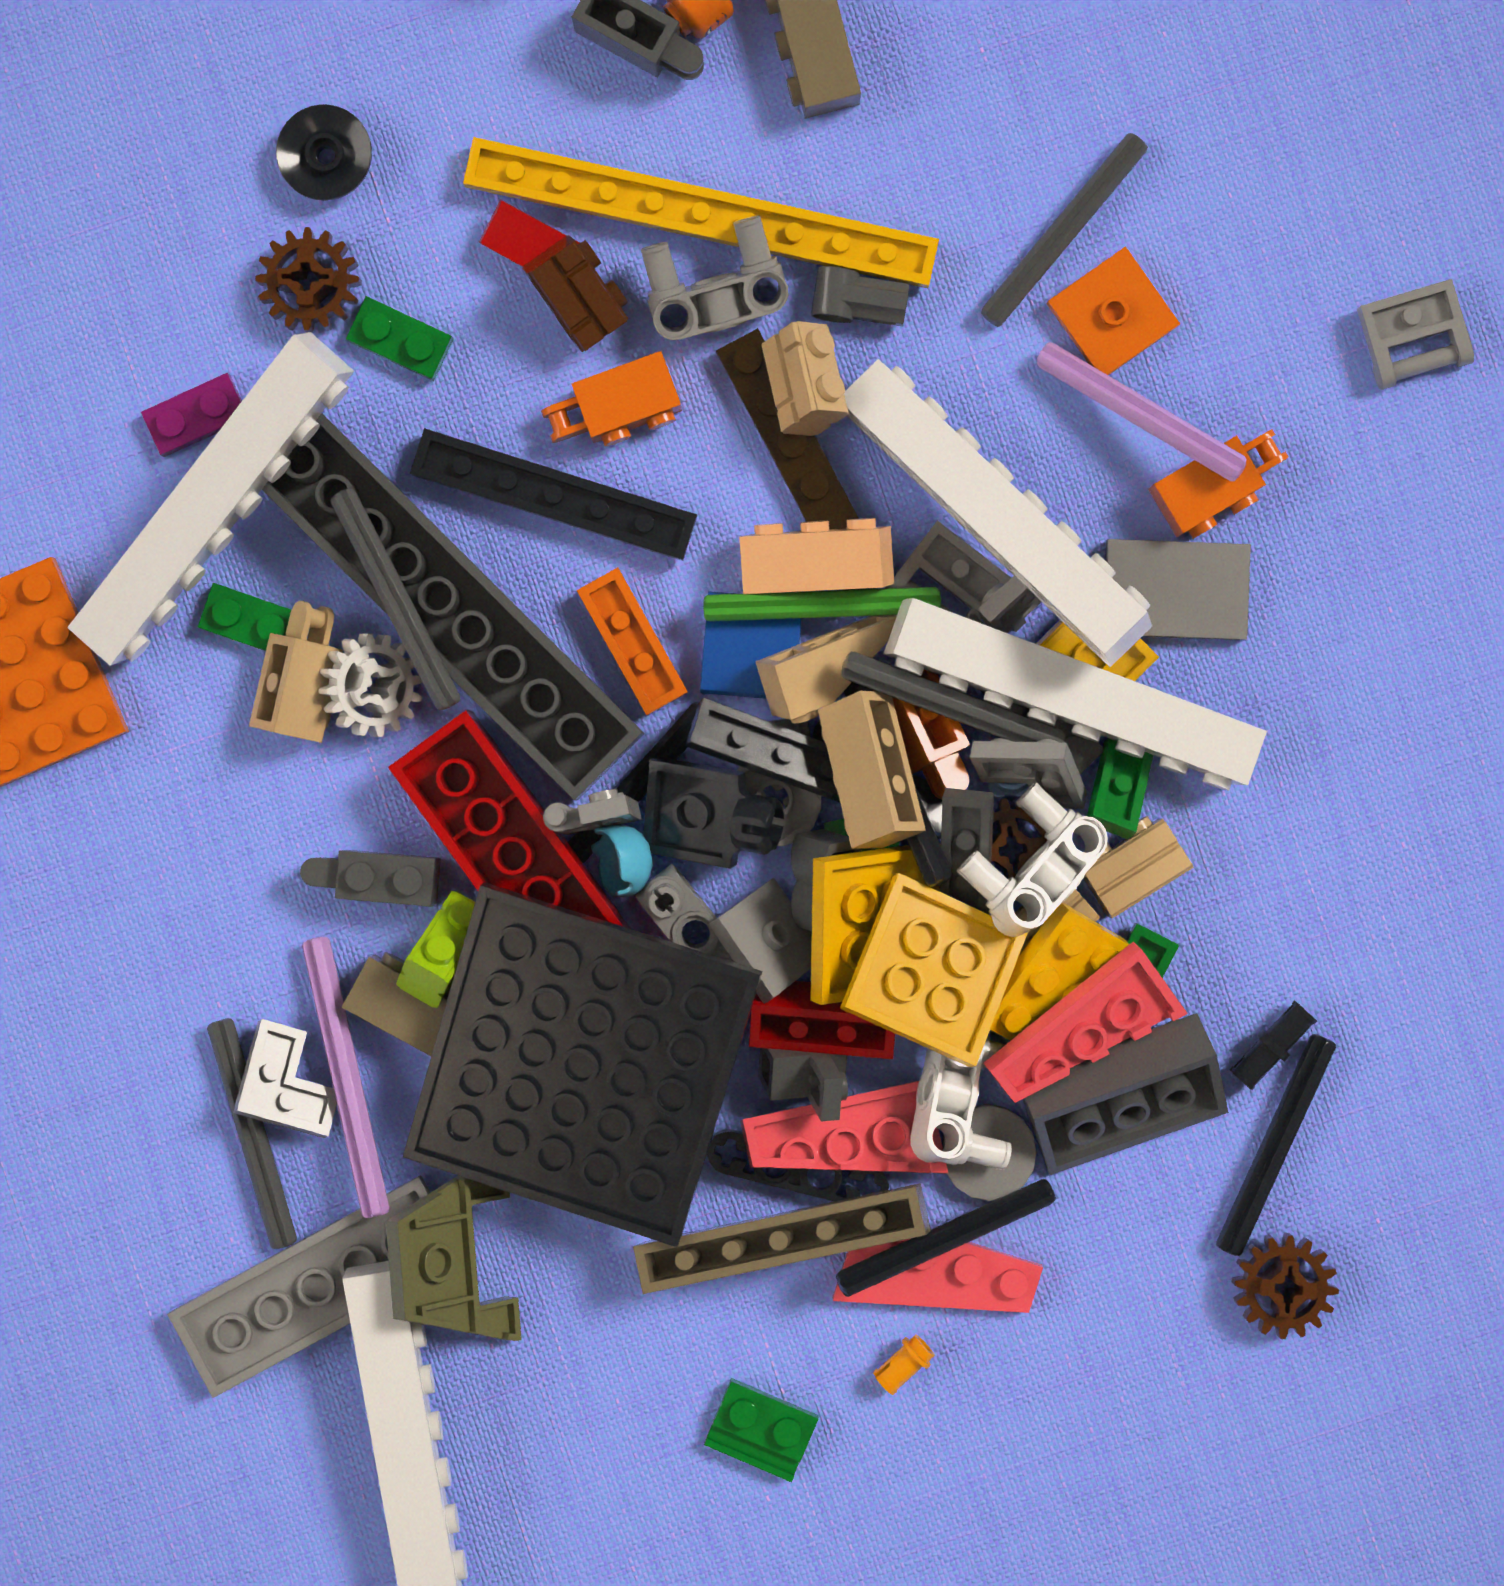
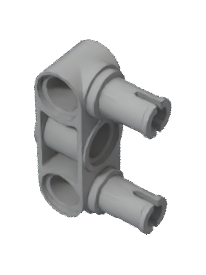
(720, 299)
(674, 903)

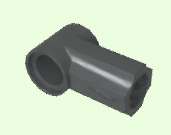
(846, 296)

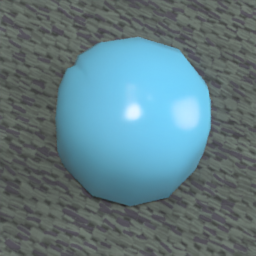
(623, 860)

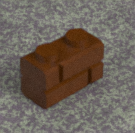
(576, 292)

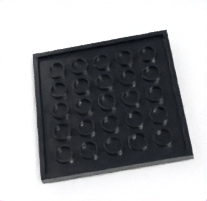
(581, 1063)

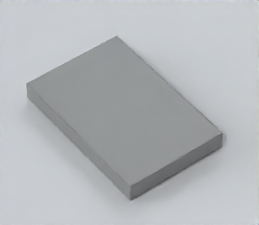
(1190, 586)

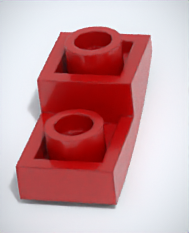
(518, 234)

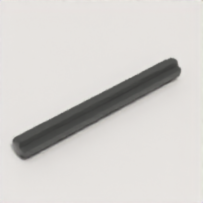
(1064, 229)
(395, 599)
(945, 701)
(252, 1138)

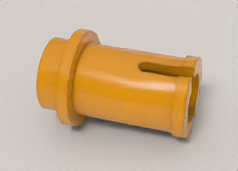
(904, 1364)

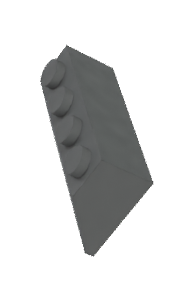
(1129, 1096)

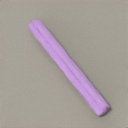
(1141, 411)

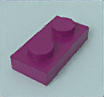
(192, 414)

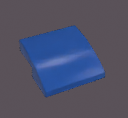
(735, 646)

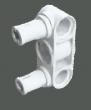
(1047, 875)
(947, 1102)

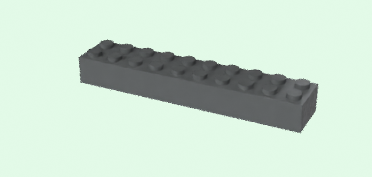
(473, 625)

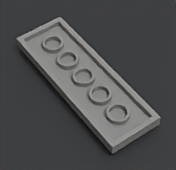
(284, 1299)

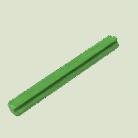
(814, 603)

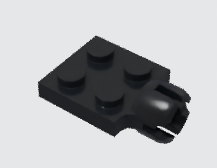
(706, 814)

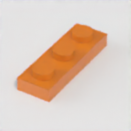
(632, 641)

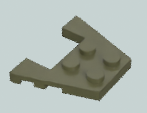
(437, 1268)

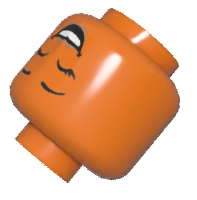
(699, 16)

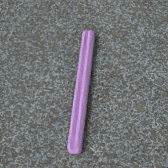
(345, 1077)

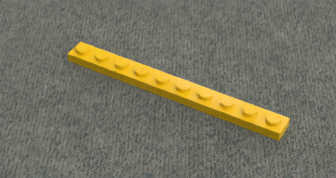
(698, 211)

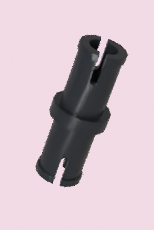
(1273, 1045)

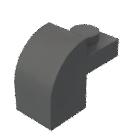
(805, 1074)

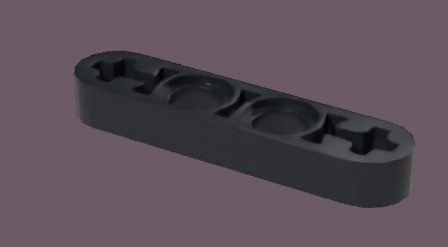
(791, 1179)

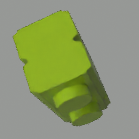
(434, 959)

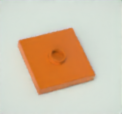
(1113, 312)

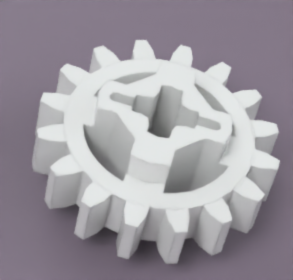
(352, 677)

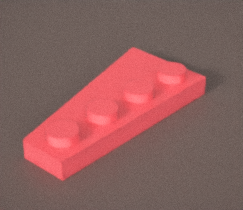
(1101, 1012)
(868, 1137)
(958, 1279)

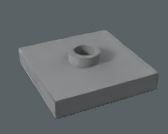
(766, 938)

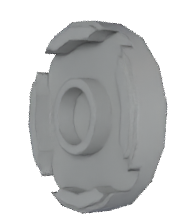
(988, 1182)

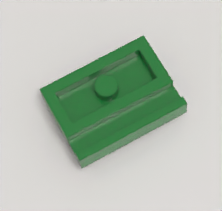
(761, 1430)

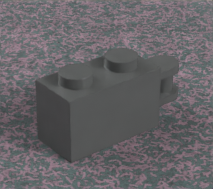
(639, 36)
(376, 877)

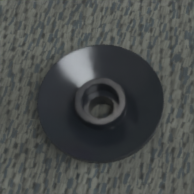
(320, 129)

